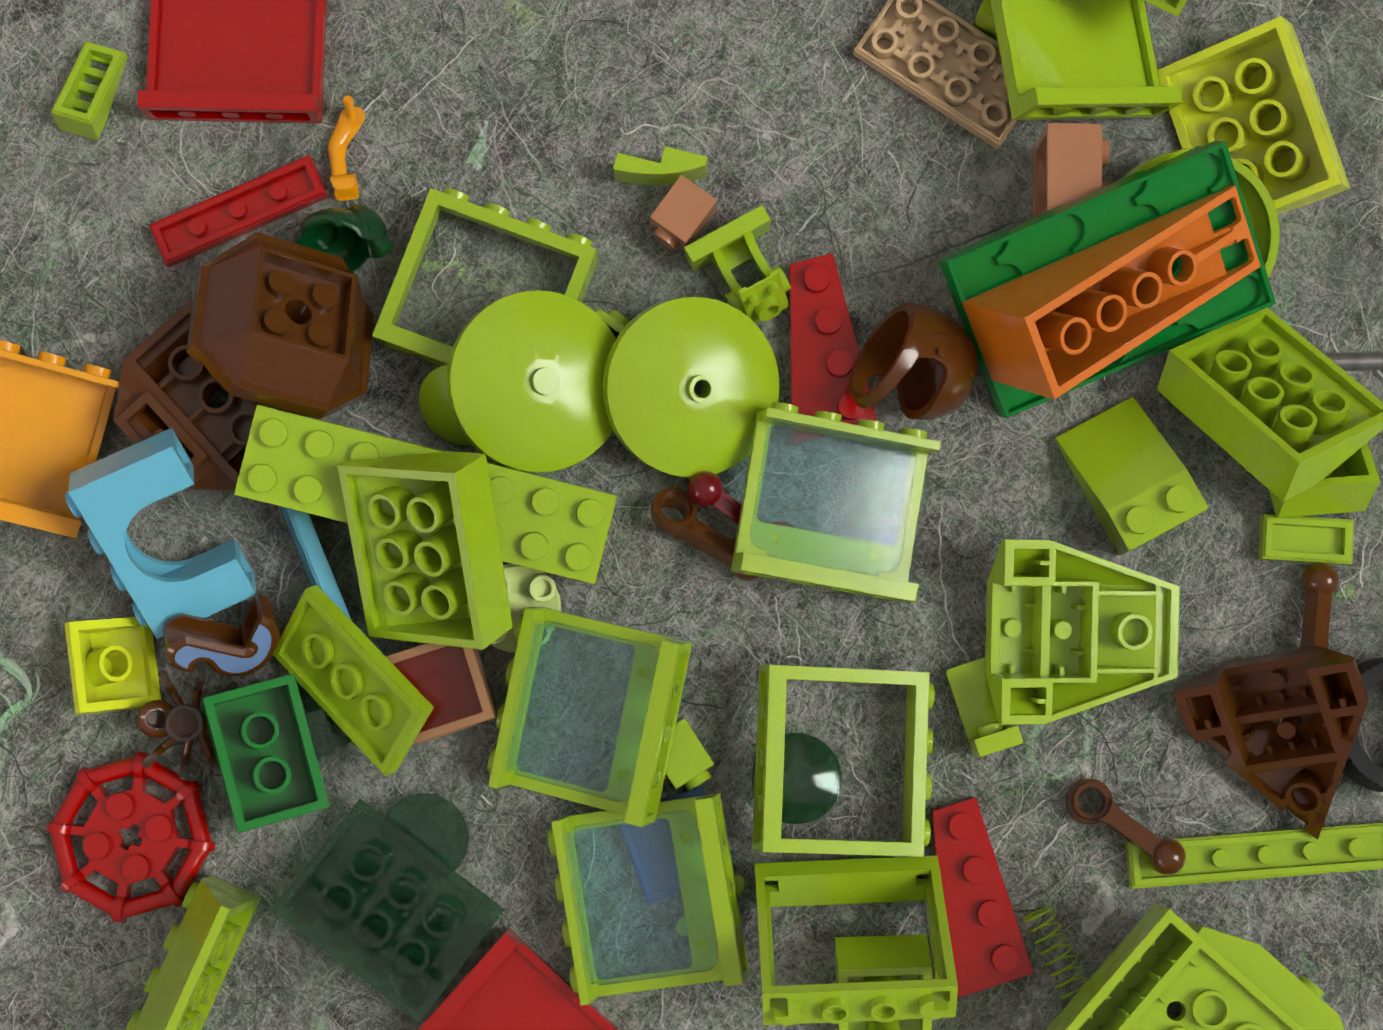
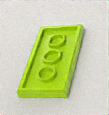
(352, 680)

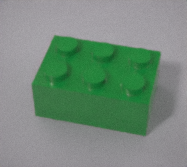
(264, 753)

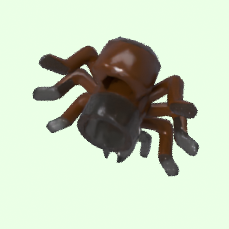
(180, 722)

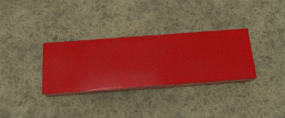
(238, 211)

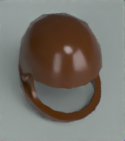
(922, 355)

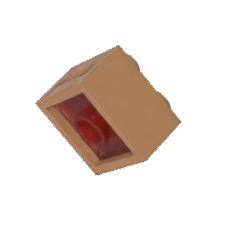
(452, 683)

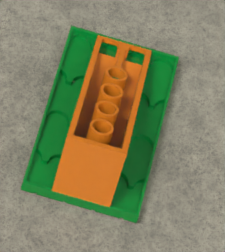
(1109, 279)

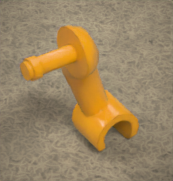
(347, 126)

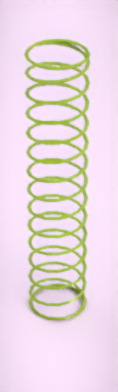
(1028, 918)

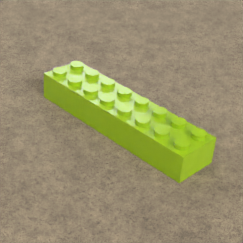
(538, 518)

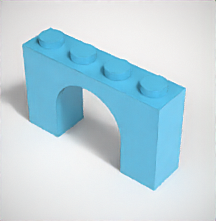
(108, 499)

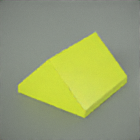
(111, 665)

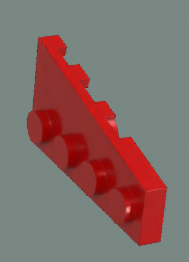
(822, 342)
(978, 908)

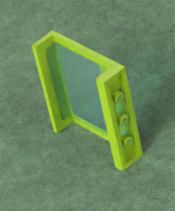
(832, 503)
(589, 712)
(649, 900)

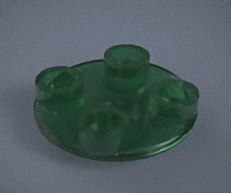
(809, 780)

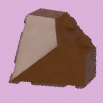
(1281, 723)

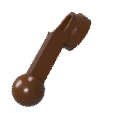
(691, 529)
(1320, 583)
(1164, 854)

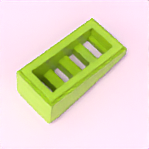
(86, 117)

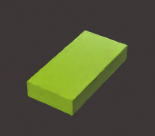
(1306, 539)

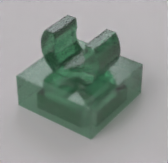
(322, 734)

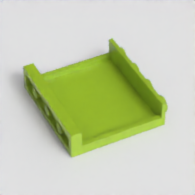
(1079, 60)

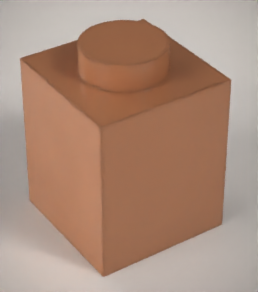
(682, 214)

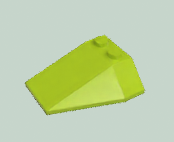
(1073, 631)

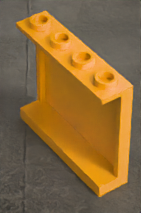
(47, 430)

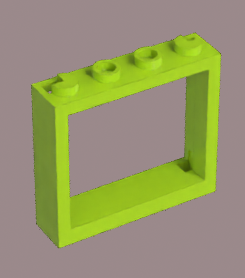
(490, 216)
(770, 762)
(855, 883)

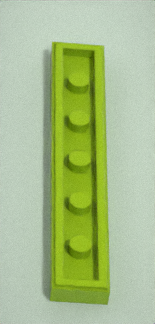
(1265, 855)

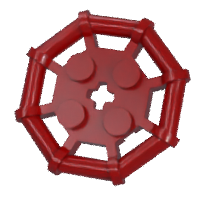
(105, 844)

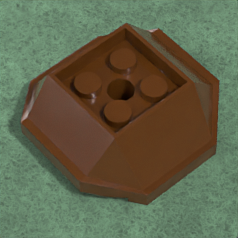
(254, 348)
(169, 389)

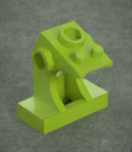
(733, 247)

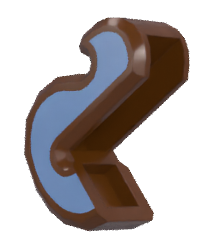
(224, 646)

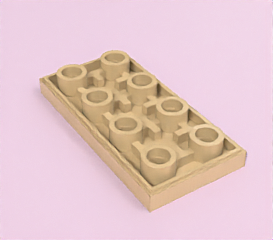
(941, 64)

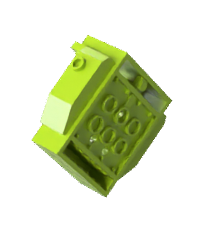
(1212, 974)

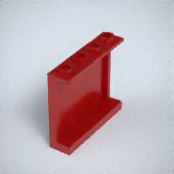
(235, 61)
(514, 992)

